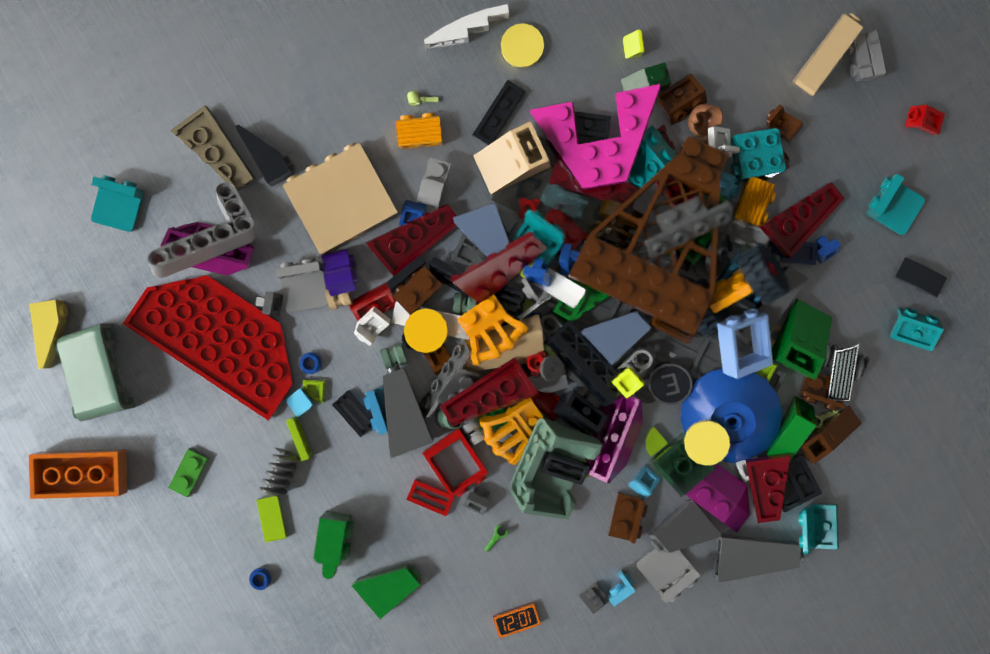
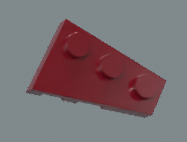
(767, 484)

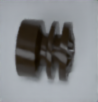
(618, 229)

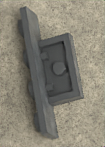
(686, 223)
(451, 380)

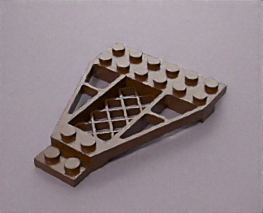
(640, 282)

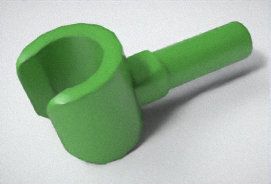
(495, 538)

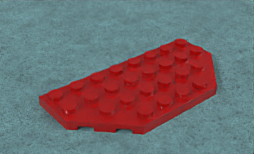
(218, 339)

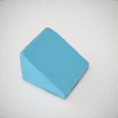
(300, 402)
(644, 482)

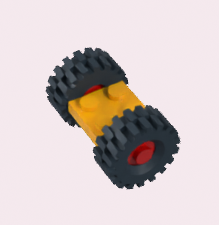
(757, 273)

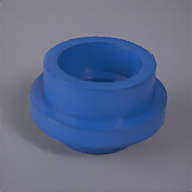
(304, 366)
(257, 584)

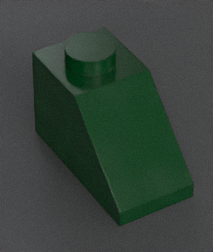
(647, 77)

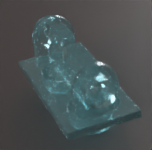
(555, 195)

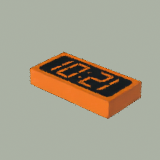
(516, 620)

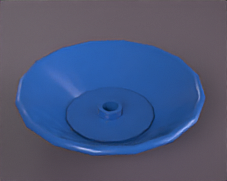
(747, 399)

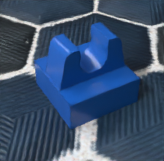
(826, 249)
(567, 259)
(538, 273)

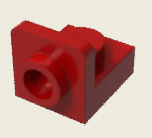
(925, 118)

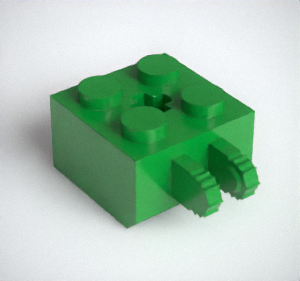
(332, 541)

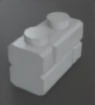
(866, 57)

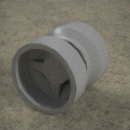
(473, 431)

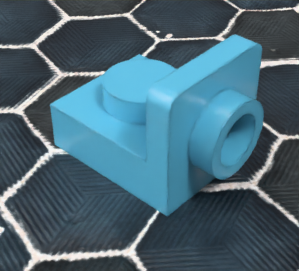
(729, 186)
(621, 592)

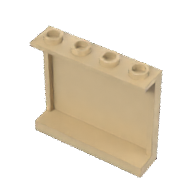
(340, 199)

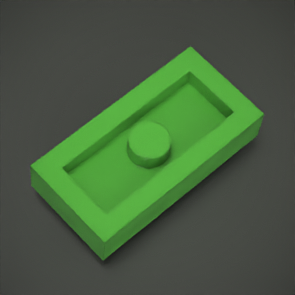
(188, 472)

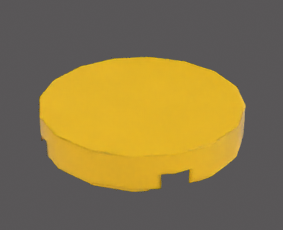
(426, 330)

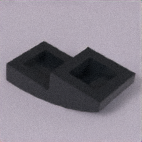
(921, 277)

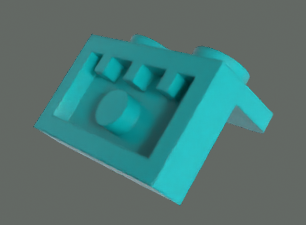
(916, 329)

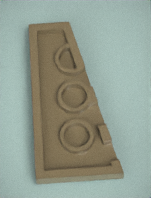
(209, 141)

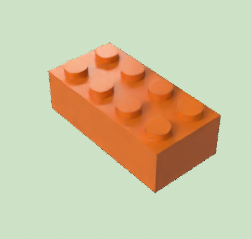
(78, 474)

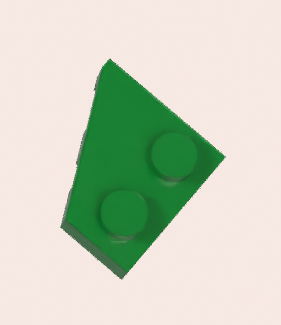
(589, 300)

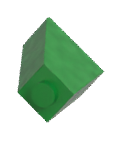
(794, 429)
(387, 588)

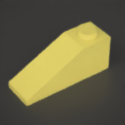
(48, 325)

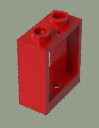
(460, 488)

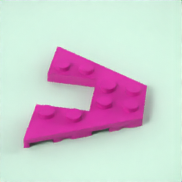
(606, 160)

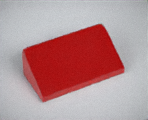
(379, 297)

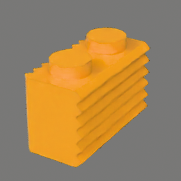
(419, 131)
(754, 201)

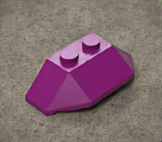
(223, 264)
(617, 437)
(723, 497)

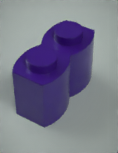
(339, 272)

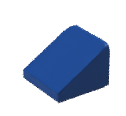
(411, 211)

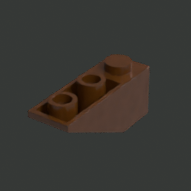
(830, 435)

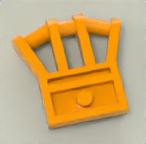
(482, 320)
(521, 417)

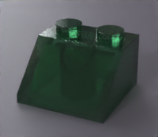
(678, 467)

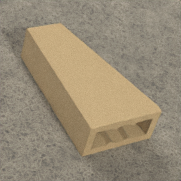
(828, 53)
(526, 346)

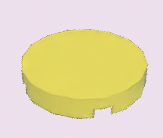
(522, 45)
(706, 442)

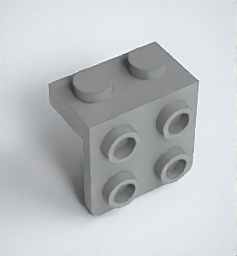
(302, 285)
(668, 573)

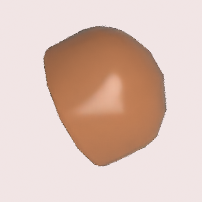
(704, 117)

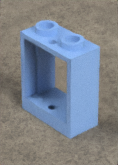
(761, 344)

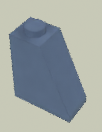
(484, 229)
(617, 335)

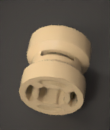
(338, 300)

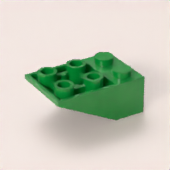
(803, 340)

